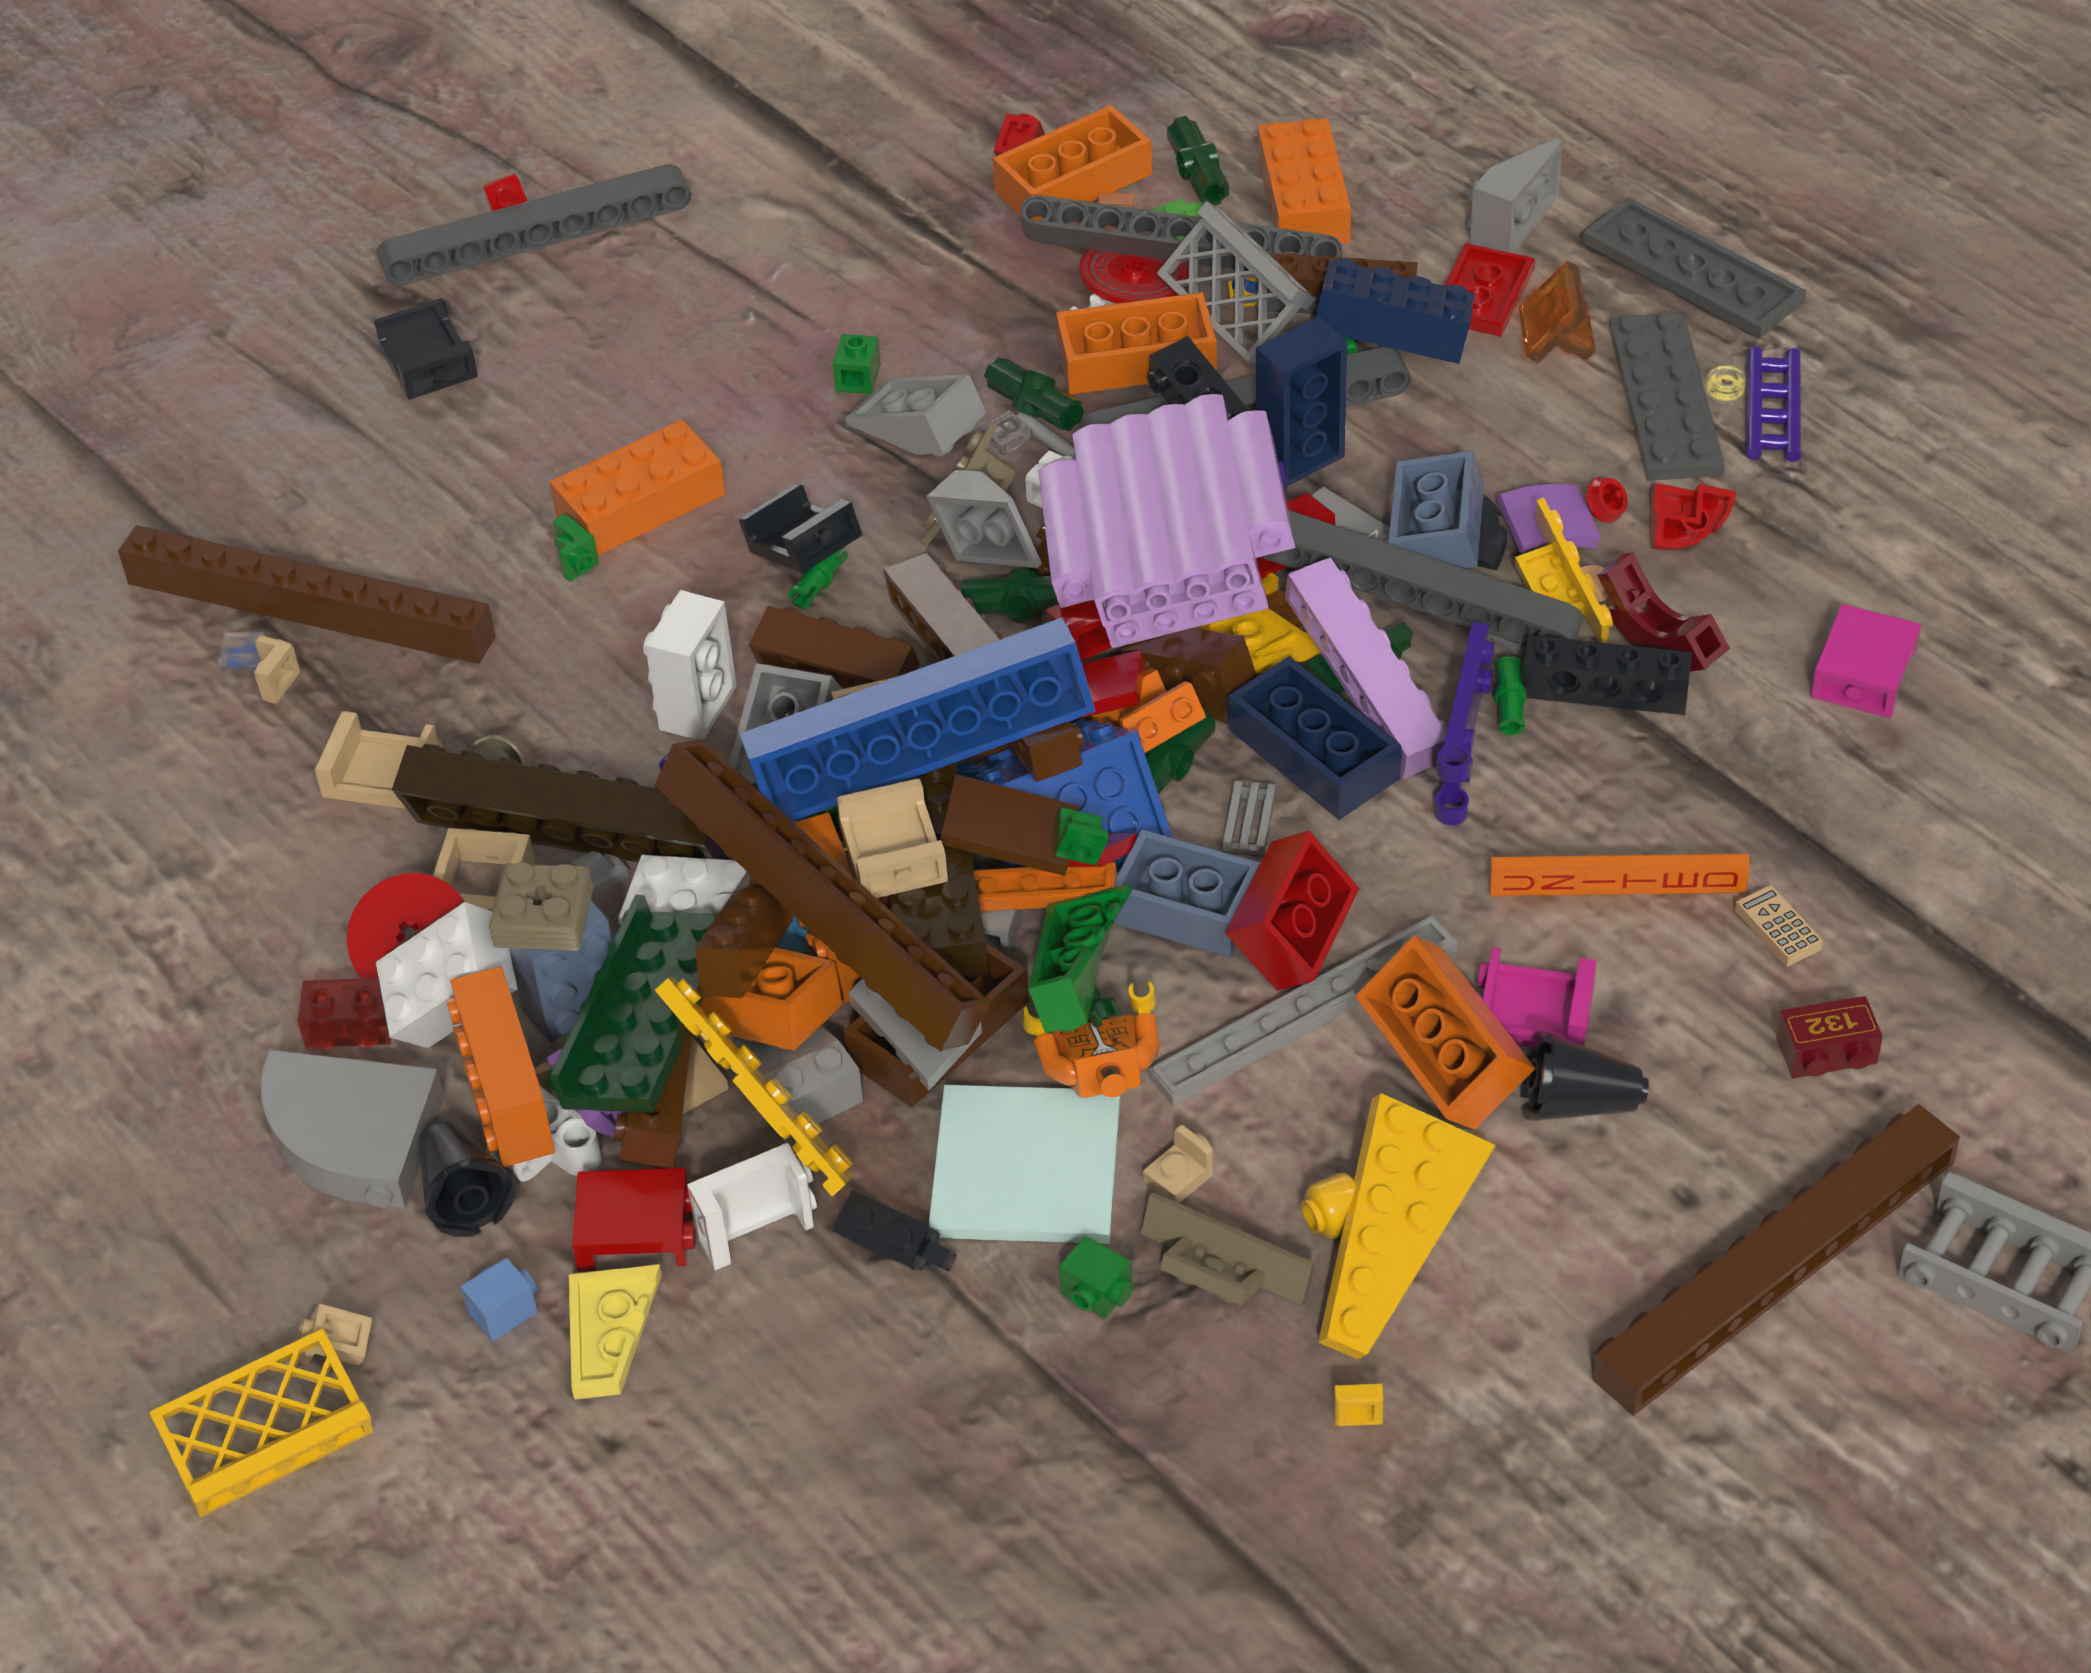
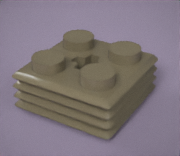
(541, 906)

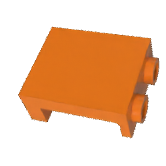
(1159, 712)

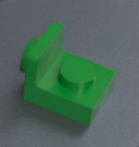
(575, 547)
(1079, 836)

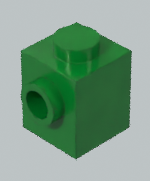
(856, 364)
(1095, 1278)

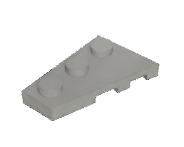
(904, 1037)

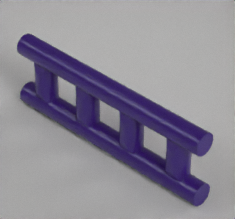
(1789, 416)

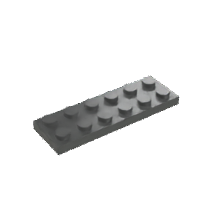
(1694, 267)
(1666, 396)

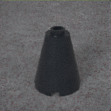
(1578, 1081)
(461, 1181)

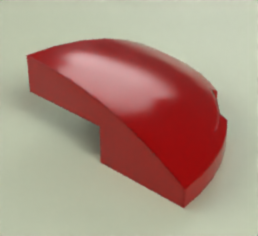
(1687, 516)

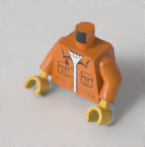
(1101, 1057)

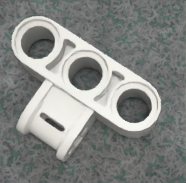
(573, 1142)

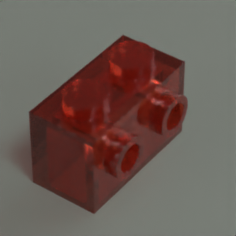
(342, 1013)

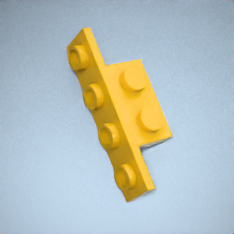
(1556, 572)

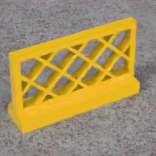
(270, 1460)

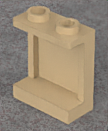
(364, 763)
(891, 839)

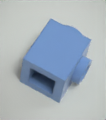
(500, 1298)

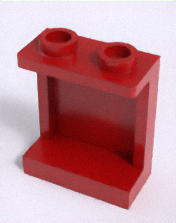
(632, 1214)

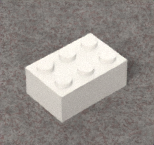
(690, 665)
(684, 884)
(419, 973)

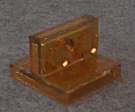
(1557, 316)

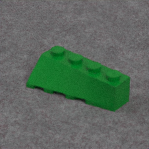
(1070, 956)

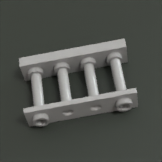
(2011, 1223)

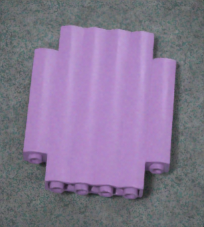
(1166, 518)

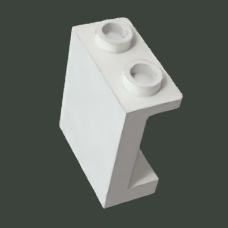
(750, 1198)

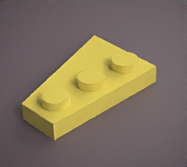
(606, 1326)

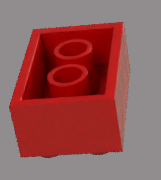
(1292, 910)

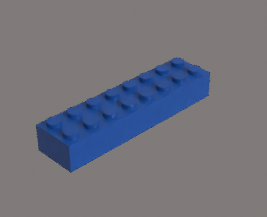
(920, 720)

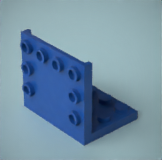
(1109, 784)

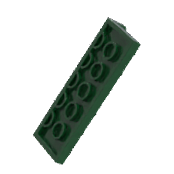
(624, 1029)

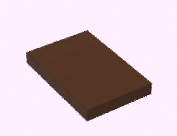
(1003, 824)

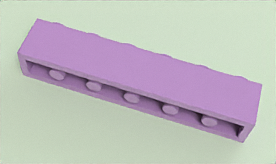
(1365, 662)

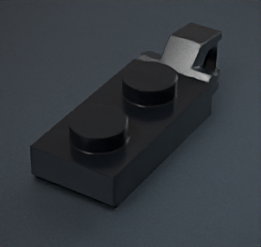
(891, 1234)

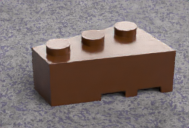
(1205, 658)

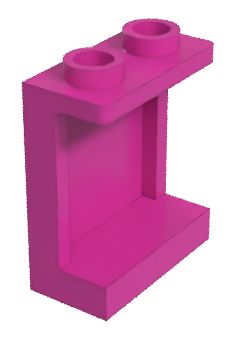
(1865, 660)
(1538, 999)

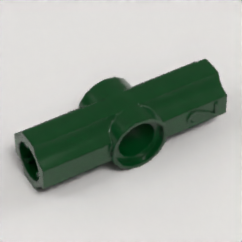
(1197, 160)
(1034, 394)
(1015, 596)
(1175, 756)

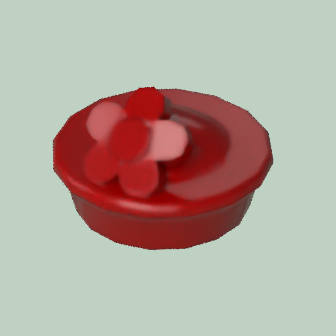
(1606, 499)

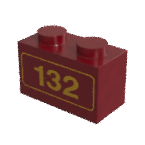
(1829, 1037)

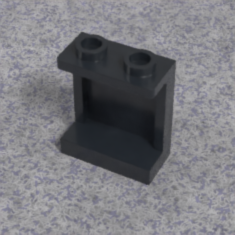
(424, 349)
(798, 532)

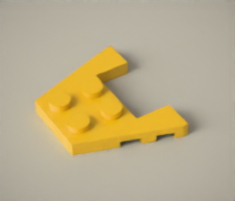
(1268, 634)

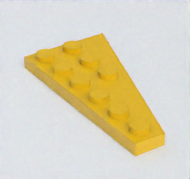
(767, 1096)
(1404, 1195)

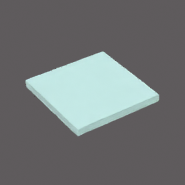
(1025, 1164)

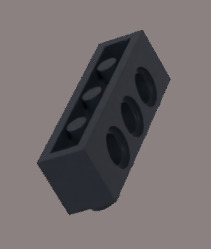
(1184, 374)
(1607, 674)

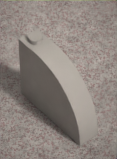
(350, 1122)

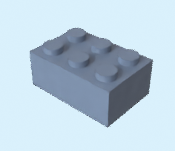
(1439, 508)
(1183, 891)
(558, 981)

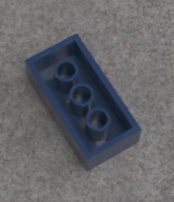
(1396, 310)
(1304, 396)
(1314, 737)

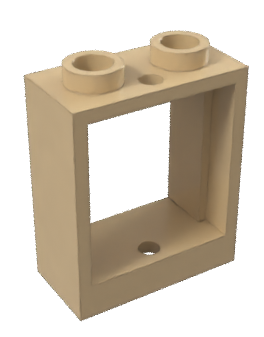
(481, 847)

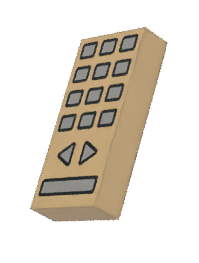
(1778, 926)

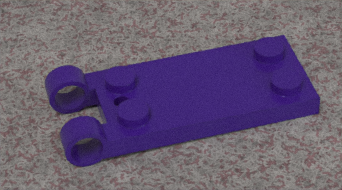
(1455, 759)

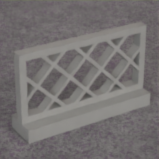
(1247, 254)

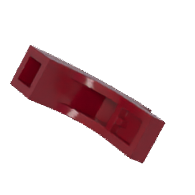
(1650, 623)

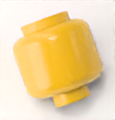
(1328, 1204)

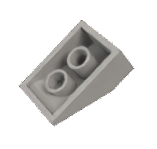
(1514, 197)
(920, 412)
(981, 521)
(775, 695)
(815, 1074)

